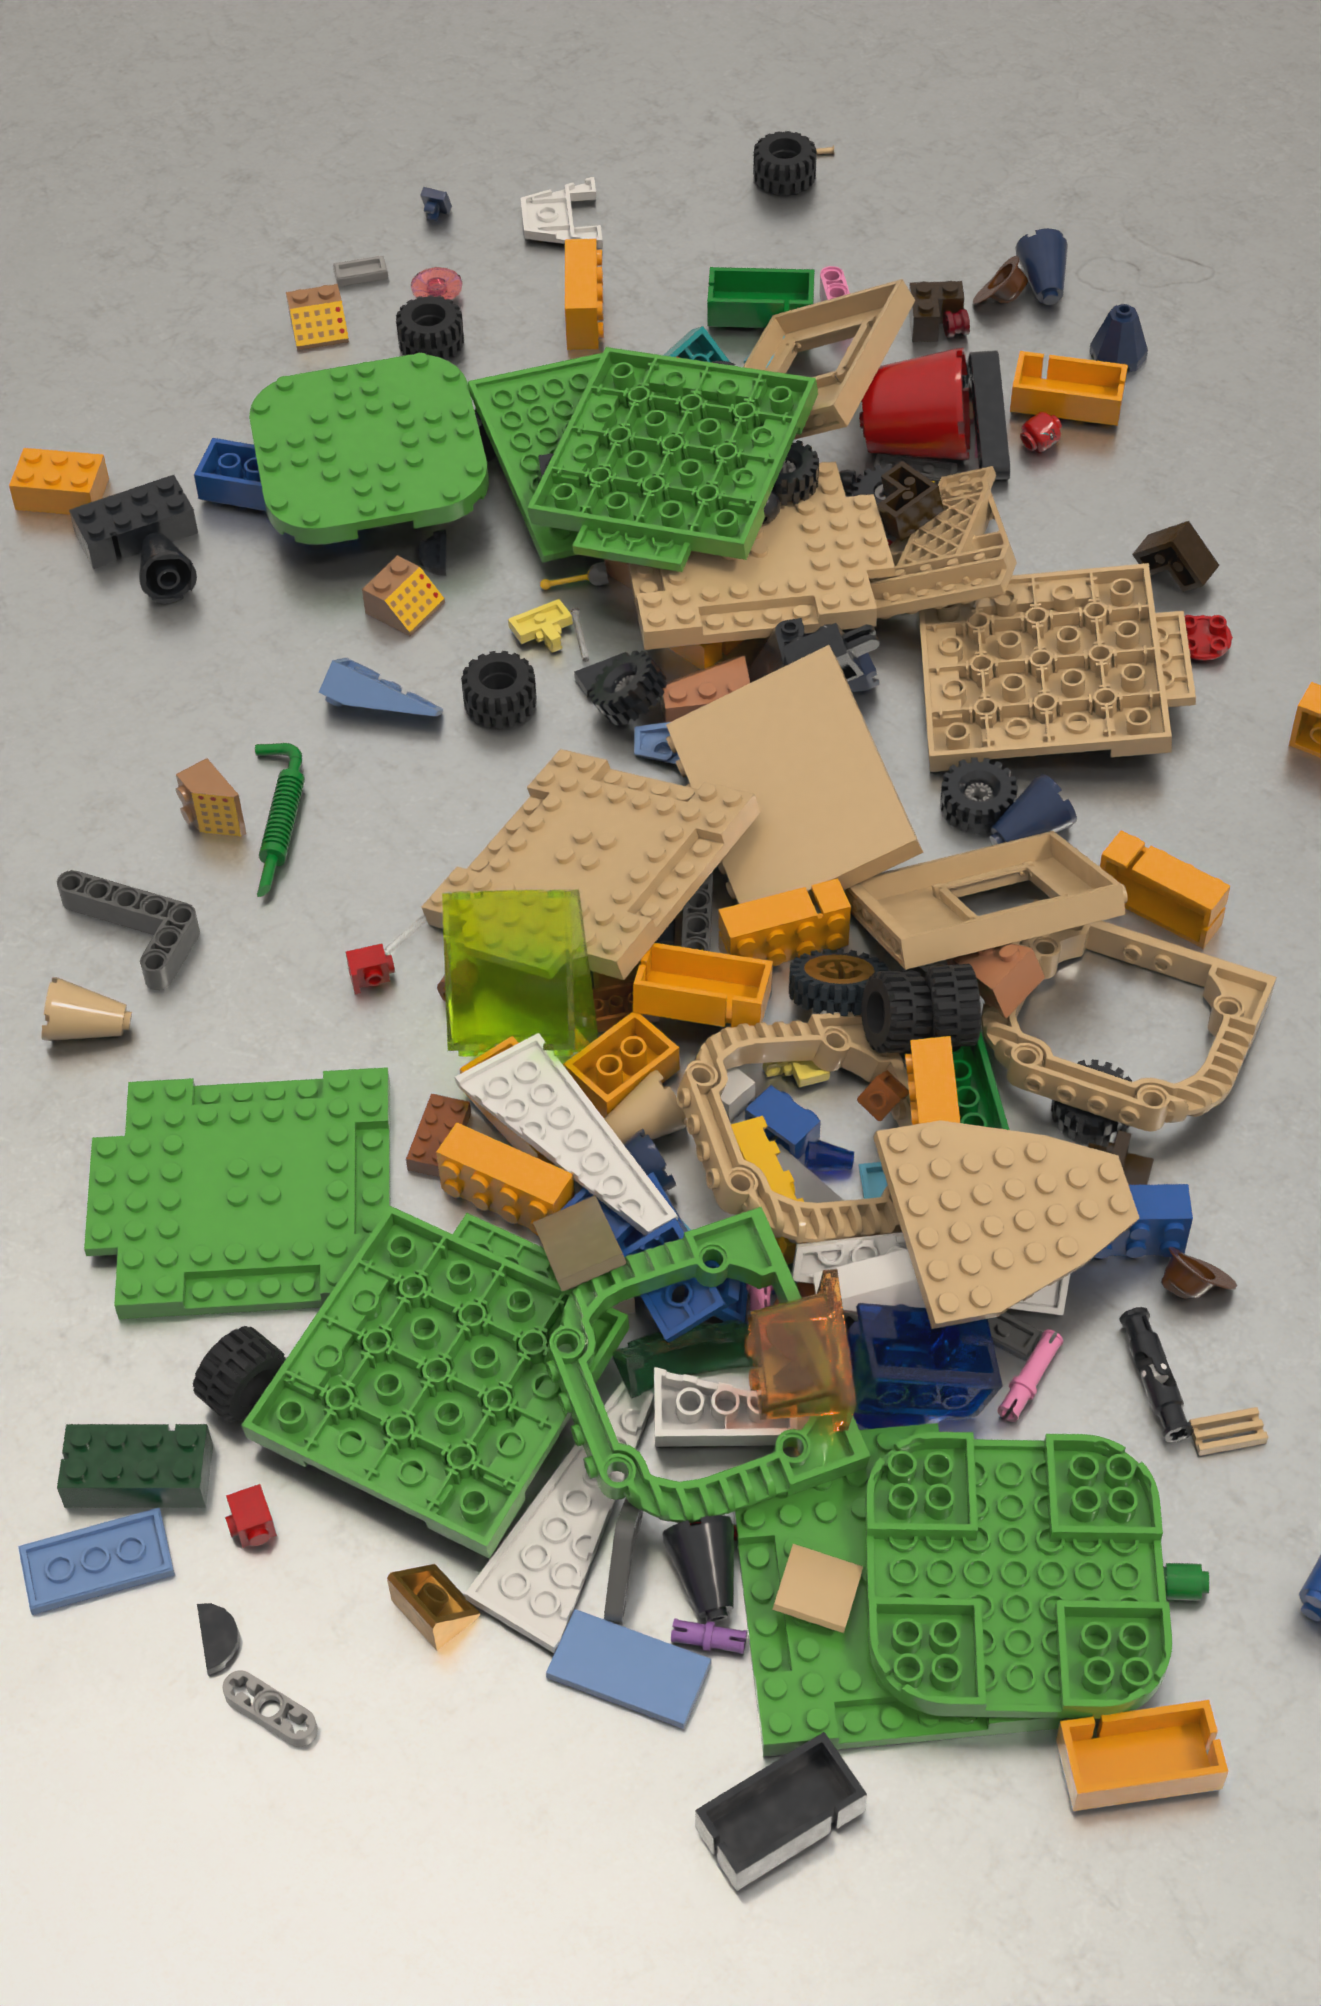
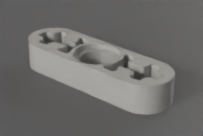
(263, 1692)

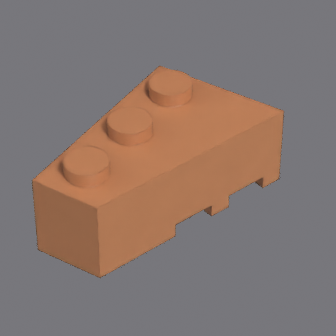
(1004, 975)

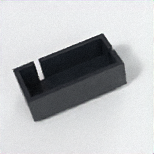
(132, 517)
(780, 1810)

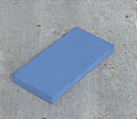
(95, 1561)
(629, 1668)

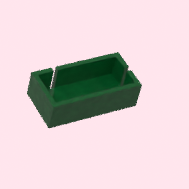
(135, 1466)

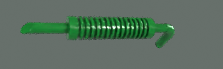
(281, 813)

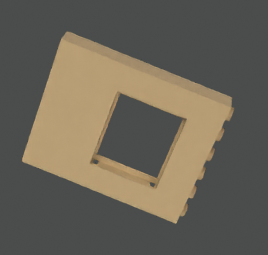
(867, 316)
(923, 921)

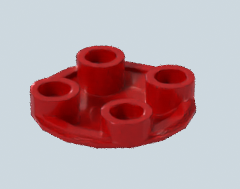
(1207, 636)

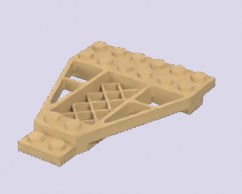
(950, 555)

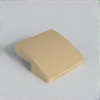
(818, 1588)

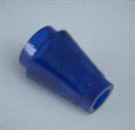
(827, 1157)

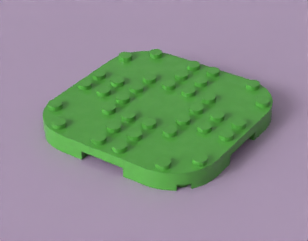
(368, 448)
(1016, 1576)

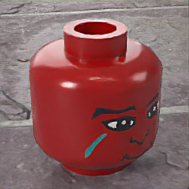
(1041, 432)

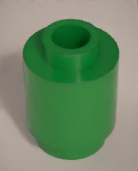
(1185, 1581)

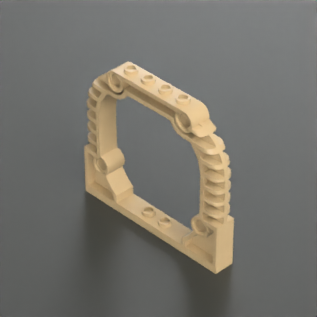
(1233, 992)
(742, 1186)

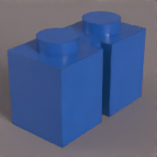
(786, 1120)

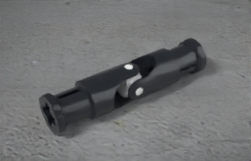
(1156, 1374)

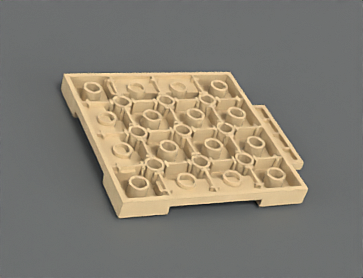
(802, 565)
(1055, 669)
(619, 839)

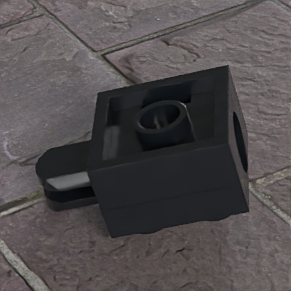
(845, 646)

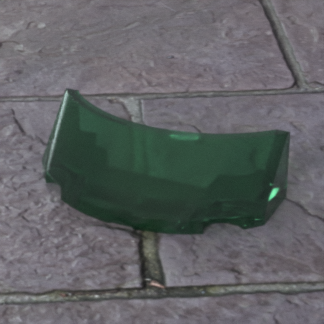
(695, 1352)

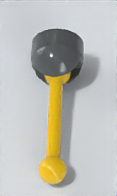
(596, 575)

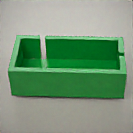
(755, 294)

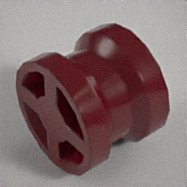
(956, 323)

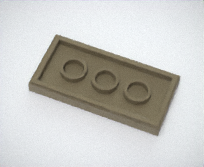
(579, 1243)

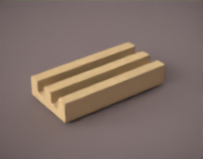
(1227, 1429)

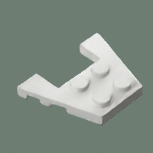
(549, 214)

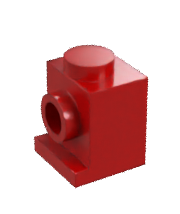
(369, 966)

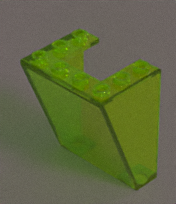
(516, 970)

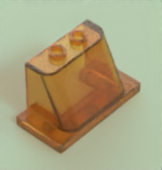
(802, 1357)

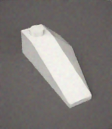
(878, 1280)

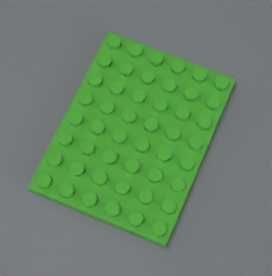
(526, 418)

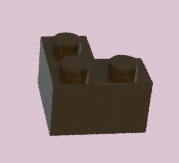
(930, 303)
(908, 502)
(1179, 552)

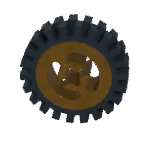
(831, 980)

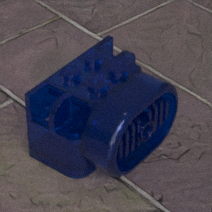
(910, 1371)

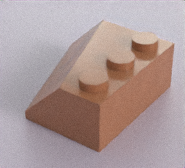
(703, 687)

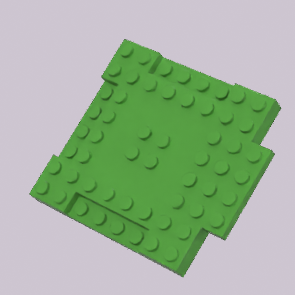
(671, 458)
(239, 1191)
(432, 1375)
(815, 1676)

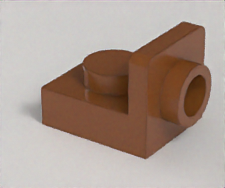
(882, 1095)

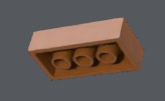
(614, 1004)
(435, 1125)

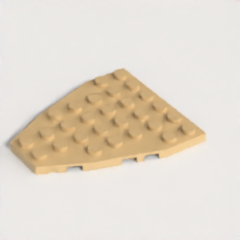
(998, 1212)

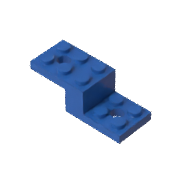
(702, 1302)

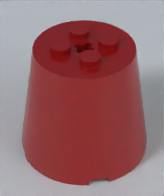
(919, 408)

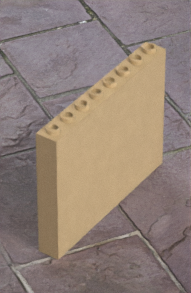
(814, 776)

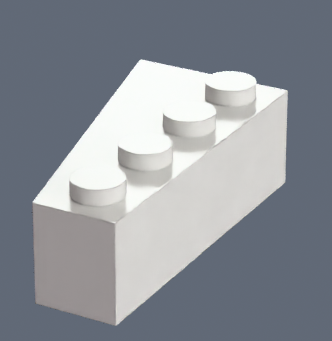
(709, 1414)

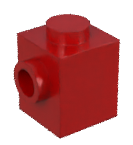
(250, 1517)

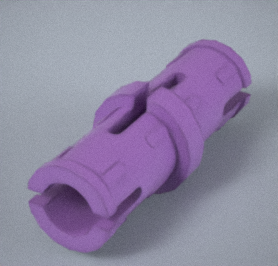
(708, 1636)

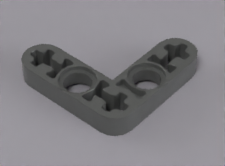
(625, 1536)

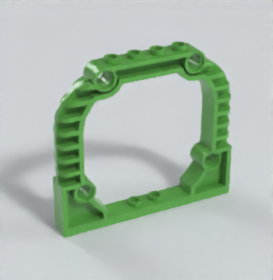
(746, 1253)

